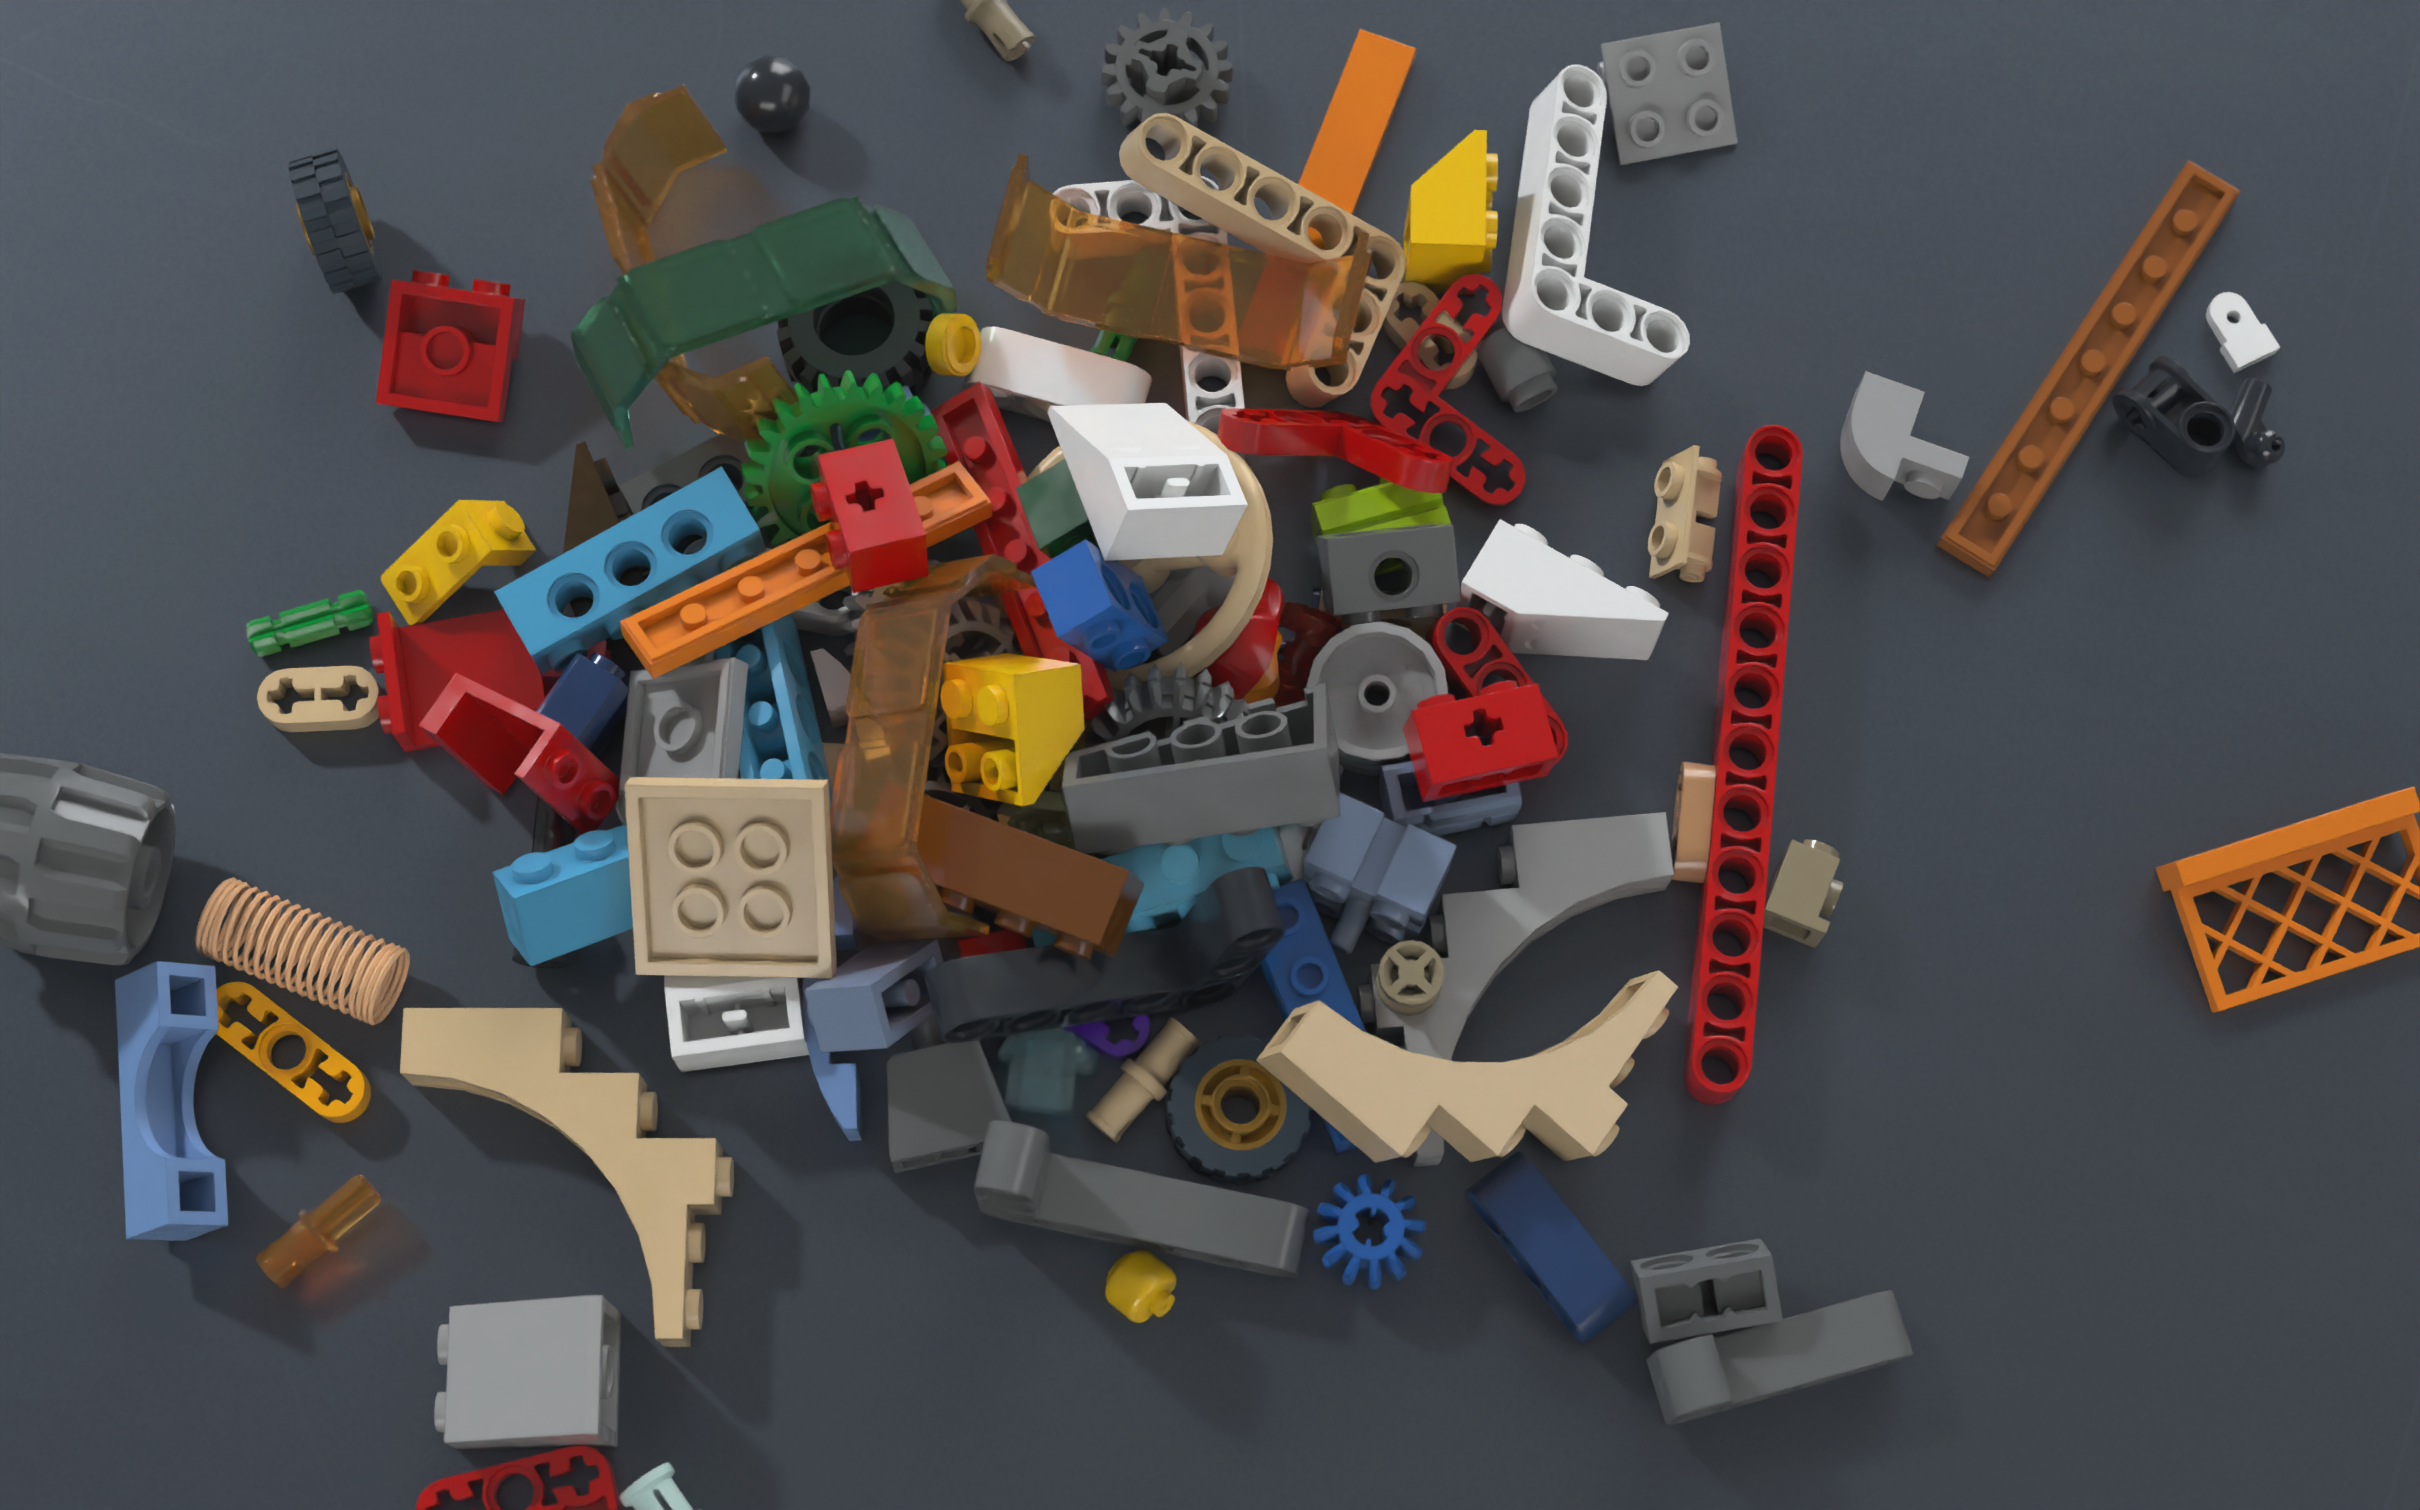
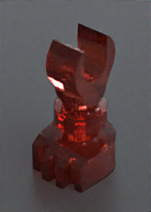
(1312, 630)

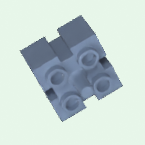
(1374, 872)

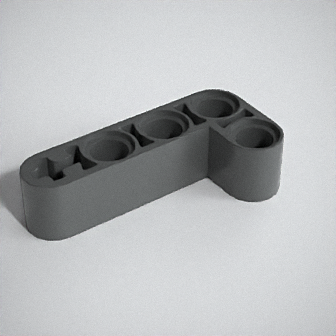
(1777, 1357)

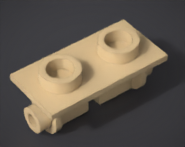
(1685, 489)

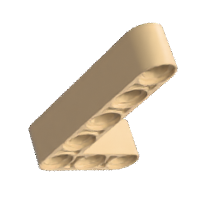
(1283, 236)

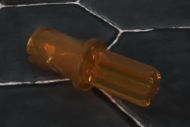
(317, 1231)

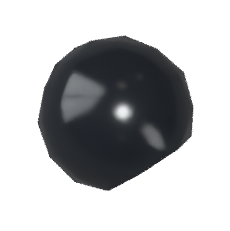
(772, 94)

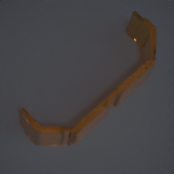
(638, 166)
(1174, 284)
(889, 747)

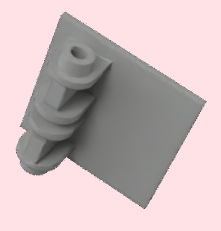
(1668, 93)

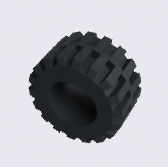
(897, 359)

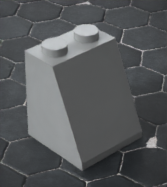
(530, 1374)

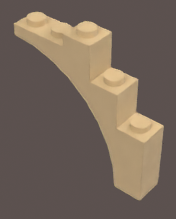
(1392, 1096)
(662, 1182)

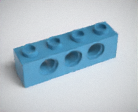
(646, 539)
(779, 712)

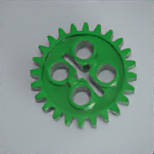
(782, 481)

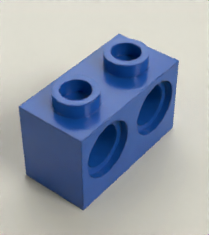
(1099, 607)

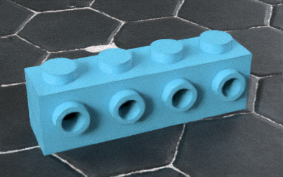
(1181, 873)

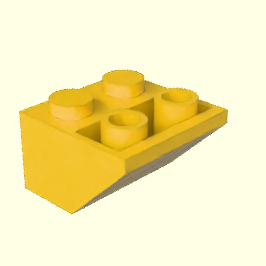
(1452, 217)
(1009, 724)

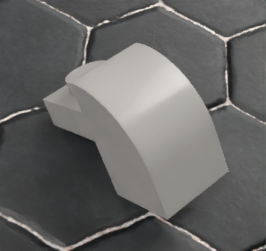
(1880, 448)

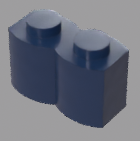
(588, 700)

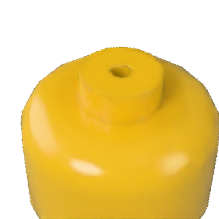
(1140, 1286)

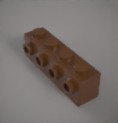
(1026, 880)

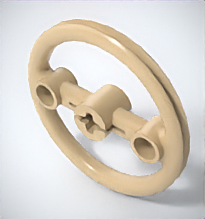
(1245, 556)

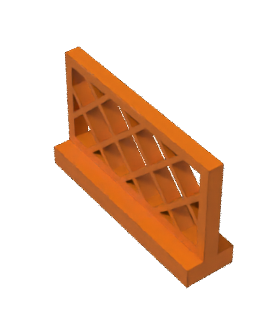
(2274, 853)

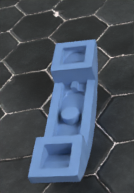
(837, 1082)

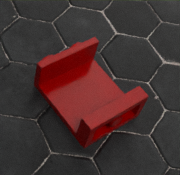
(427, 655)
(508, 741)

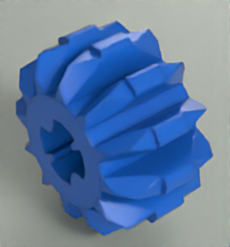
(1392, 1237)

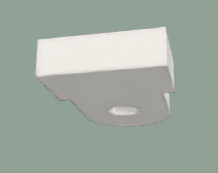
(2243, 341)

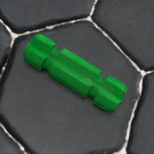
(309, 623)

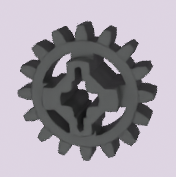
(1164, 47)

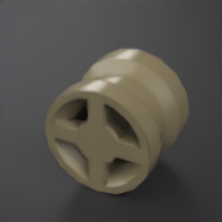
(1419, 968)

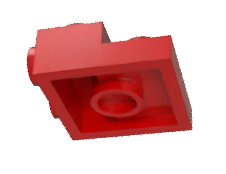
(449, 346)

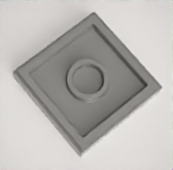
(685, 722)

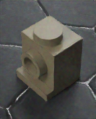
(1803, 891)

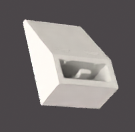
(1149, 480)
(1557, 602)
(733, 1020)

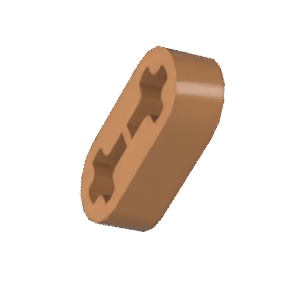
(1692, 821)

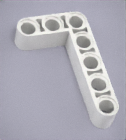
(1128, 196)
(1545, 287)

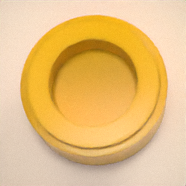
(953, 344)

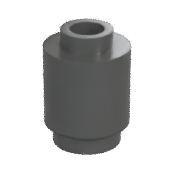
(1516, 370)

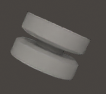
(1379, 660)

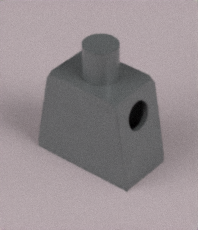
(939, 1100)

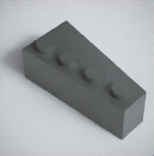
(1207, 778)

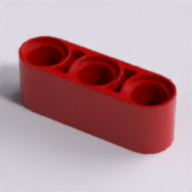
(1487, 656)

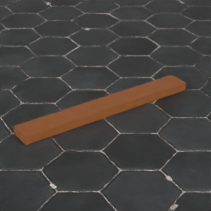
(2088, 369)

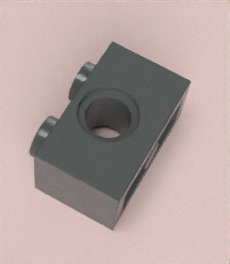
(1427, 564)

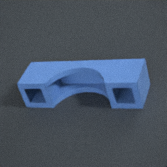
(162, 1030)

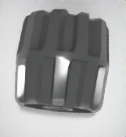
(81, 860)

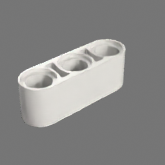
(1037, 373)

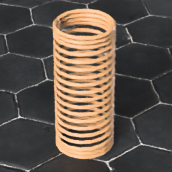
(376, 979)

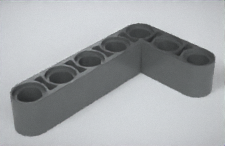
(1134, 1208)

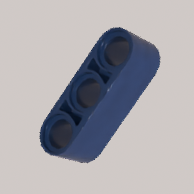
(1551, 1247)

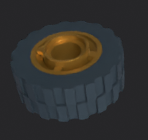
(335, 220)
(1212, 1141)

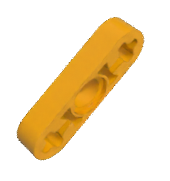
(335, 1066)

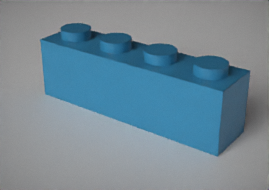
(567, 895)

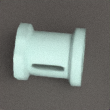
(655, 1487)

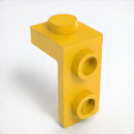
(452, 551)

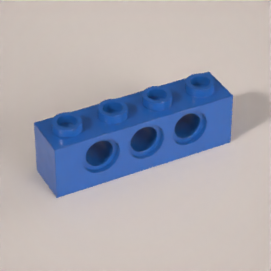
(1306, 970)

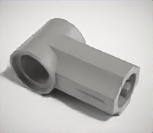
(1184, 600)

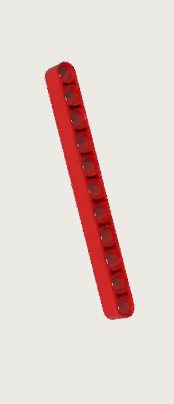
(1739, 788)

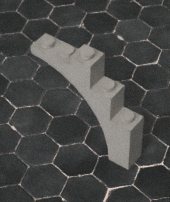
(1553, 876)

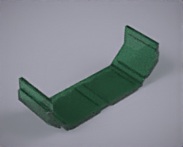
(744, 286)

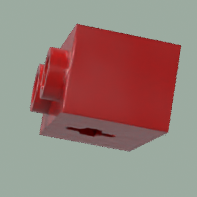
(871, 516)
(1454, 764)

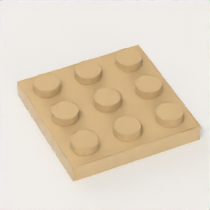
(731, 877)

